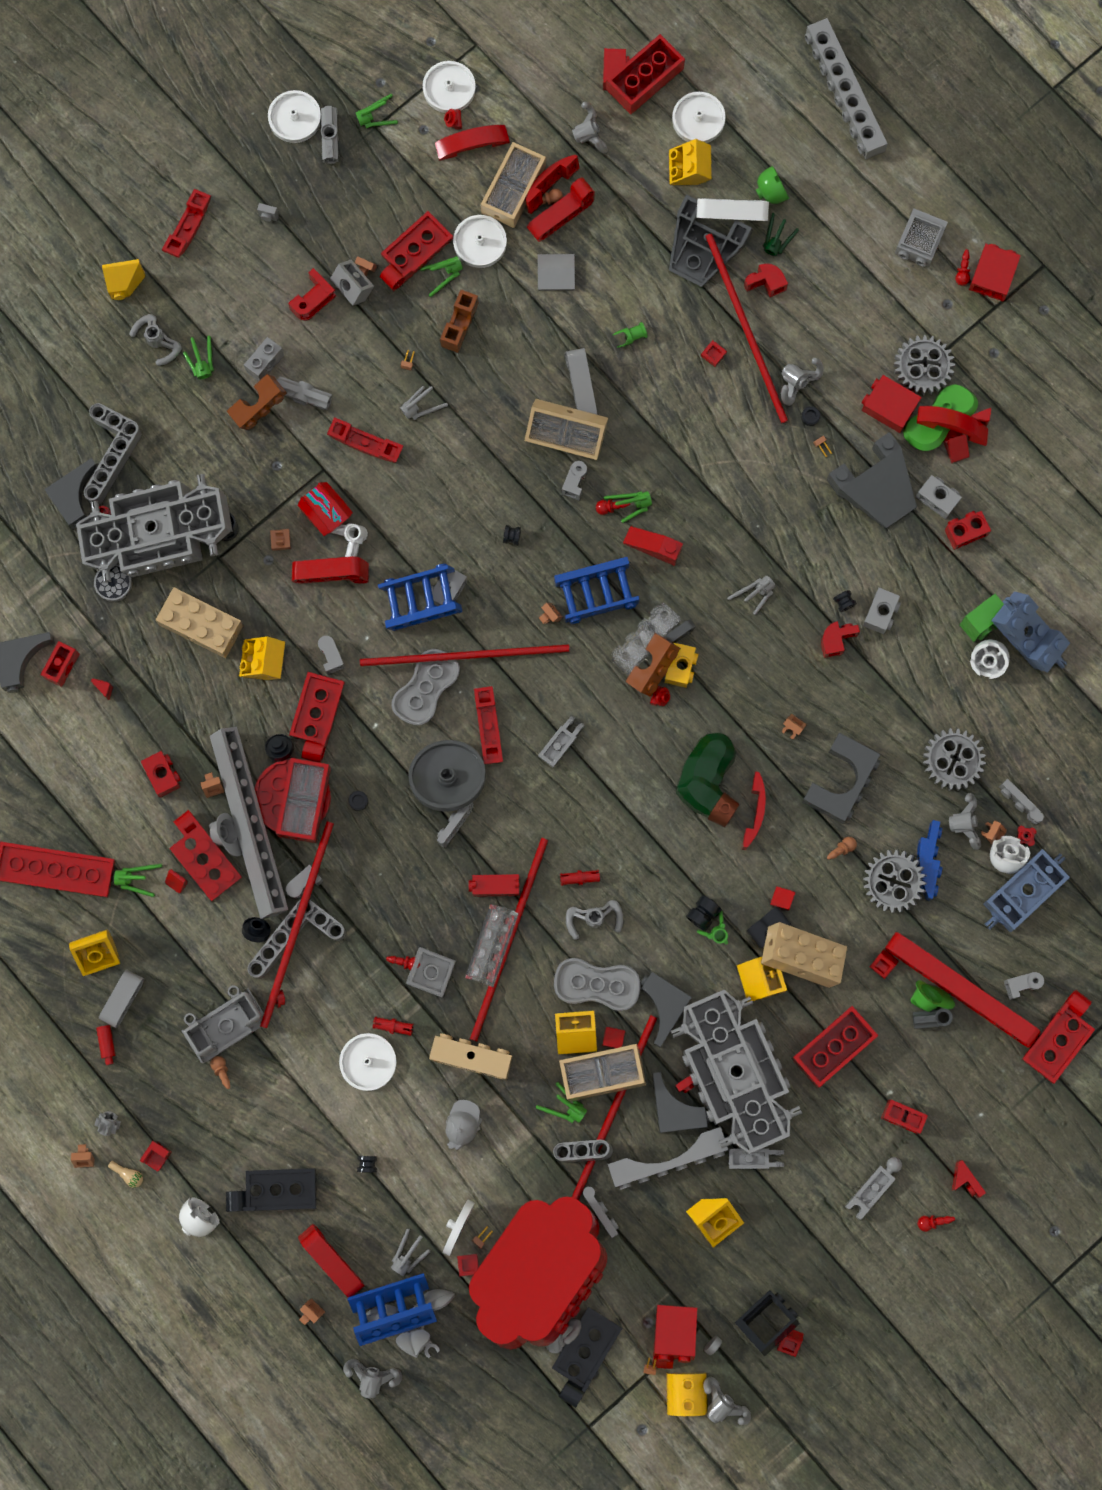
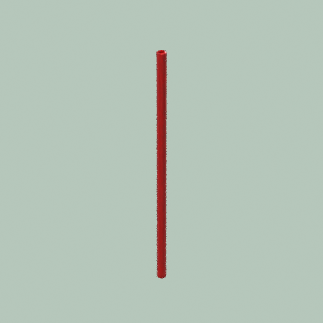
(746, 328)
(464, 655)
(519, 909)
(296, 925)
(612, 1113)

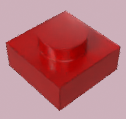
(713, 353)
(685, 1085)
(467, 1264)

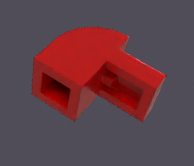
(770, 277)
(832, 638)

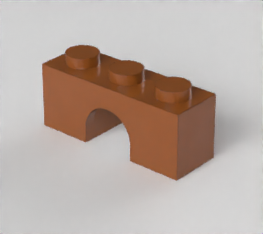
(456, 330)
(269, 393)
(663, 654)

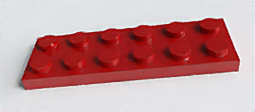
(56, 869)

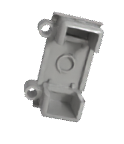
(223, 1025)

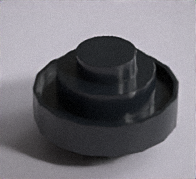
(279, 747)
(256, 930)

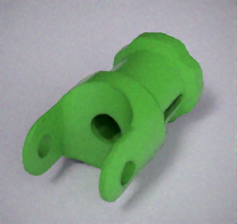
(633, 334)

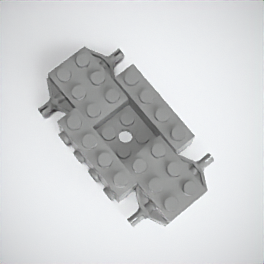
(181, 522)
(746, 1098)

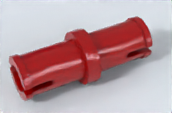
(579, 877)
(393, 1026)

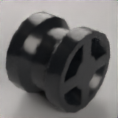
(512, 535)
(844, 601)
(367, 1164)

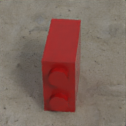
(994, 272)
(890, 403)
(675, 1333)

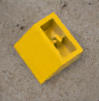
(690, 163)
(262, 658)
(760, 980)
(576, 1032)

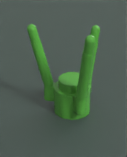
(364, 116)
(451, 265)
(202, 369)
(640, 499)
(124, 877)
(718, 933)
(576, 1110)

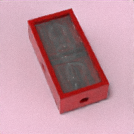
(303, 800)

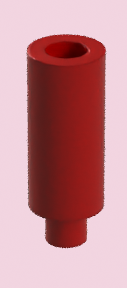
(106, 1043)

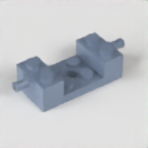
(1041, 645)
(1011, 905)

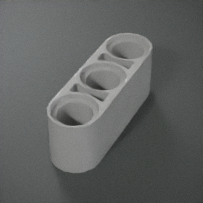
(121, 998)
(574, 1147)

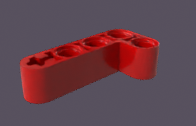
(563, 211)
(331, 569)
(330, 1261)

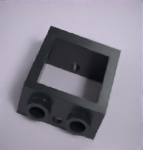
(755, 1310)

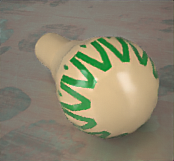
(131, 1177)

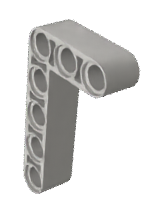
(112, 453)
(284, 928)

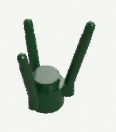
(773, 245)

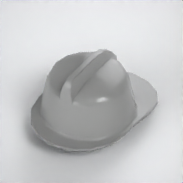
(224, 834)

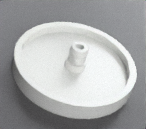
(449, 86)
(294, 116)
(698, 117)
(480, 241)
(367, 1062)
(457, 1227)

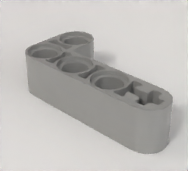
(580, 380)

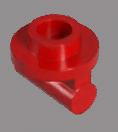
(453, 119)
(660, 696)

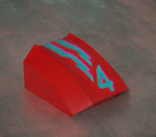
(324, 508)

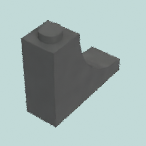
(68, 492)
(16, 655)
(668, 1002)
(674, 1114)

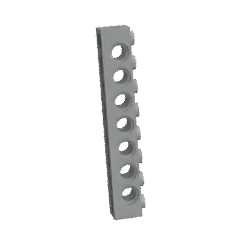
(823, 32)

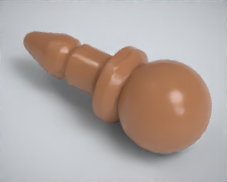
(552, 197)
(847, 845)
(219, 1066)

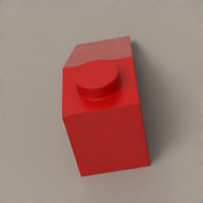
(654, 544)

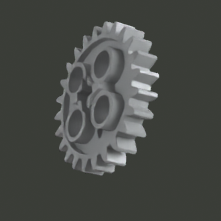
(923, 349)
(969, 766)
(900, 865)

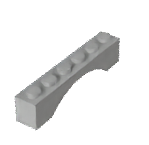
(627, 1170)

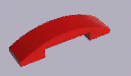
(471, 139)
(563, 168)
(188, 224)
(953, 420)
(364, 442)
(488, 725)
(757, 788)

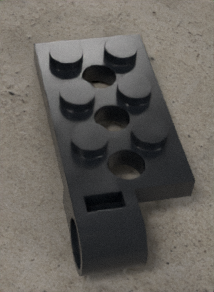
(266, 1200)
(577, 1385)

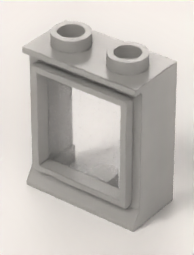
(921, 238)

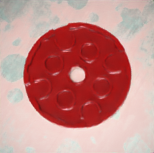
(270, 793)

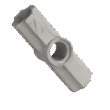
(329, 144)
(305, 393)

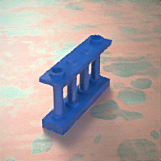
(601, 572)
(431, 611)
(397, 1323)

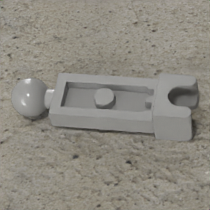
(874, 1187)

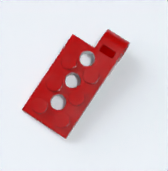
(397, 275)
(316, 745)
(216, 859)
(1072, 1009)

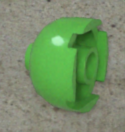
(771, 187)

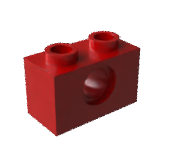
(60, 664)
(153, 765)

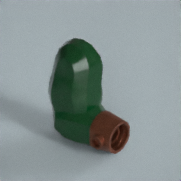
(704, 774)

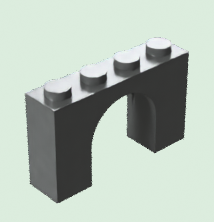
(840, 805)

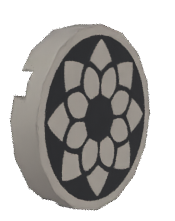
(116, 589)

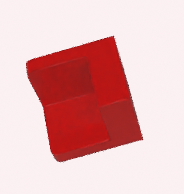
(155, 1155)

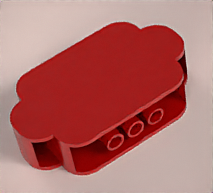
(538, 1273)

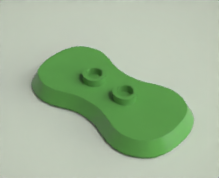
(951, 397)

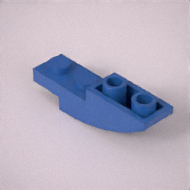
(925, 852)

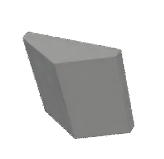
(556, 272)

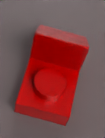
(956, 446)
(964, 1175)

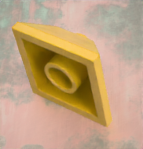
(123, 278)
(715, 1219)

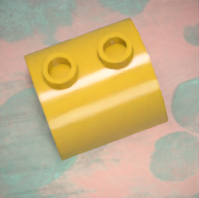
(95, 952)
(686, 1394)

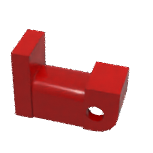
(314, 300)

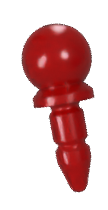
(962, 277)
(604, 507)
(408, 962)
(926, 1223)

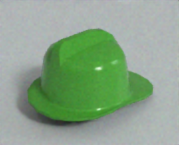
(931, 997)

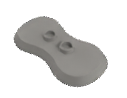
(419, 697)
(582, 982)

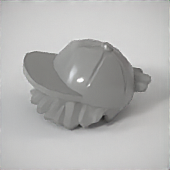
(462, 1123)

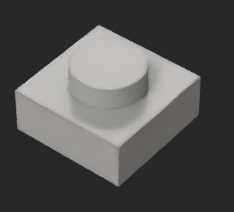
(267, 212)

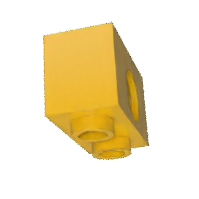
(682, 677)

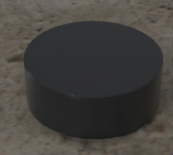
(810, 416)
(358, 800)

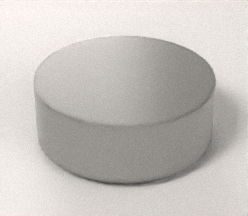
(713, 1345)

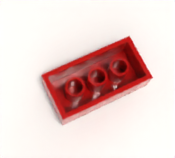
(645, 74)
(834, 1047)

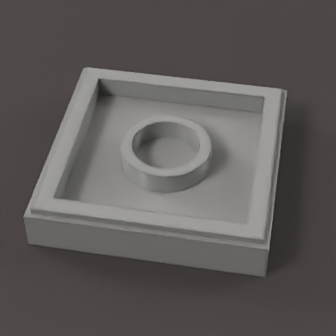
(432, 974)

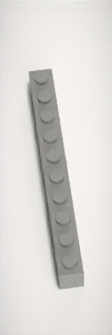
(248, 822)

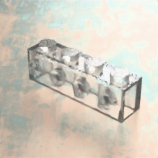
(634, 650)
(491, 945)

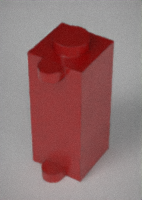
(494, 885)

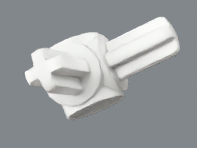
(348, 532)

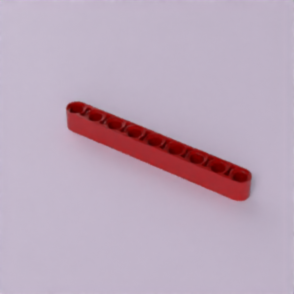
(962, 990)

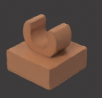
(365, 265)
(280, 539)
(551, 613)
(795, 725)
(212, 786)
(996, 831)
(83, 1157)
(311, 1311)

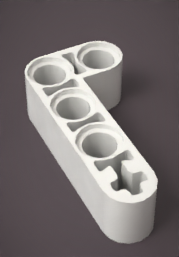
(732, 209)

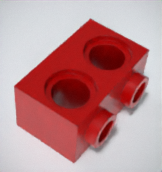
(969, 533)
(904, 1116)

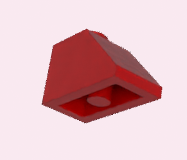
(613, 61)

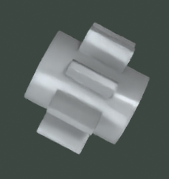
(107, 1123)

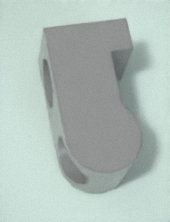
(573, 480)
(328, 648)
(297, 885)
(1028, 981)

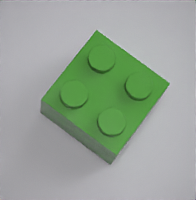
(978, 622)

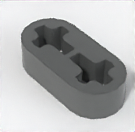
(681, 631)

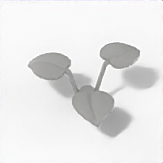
(415, 1340)

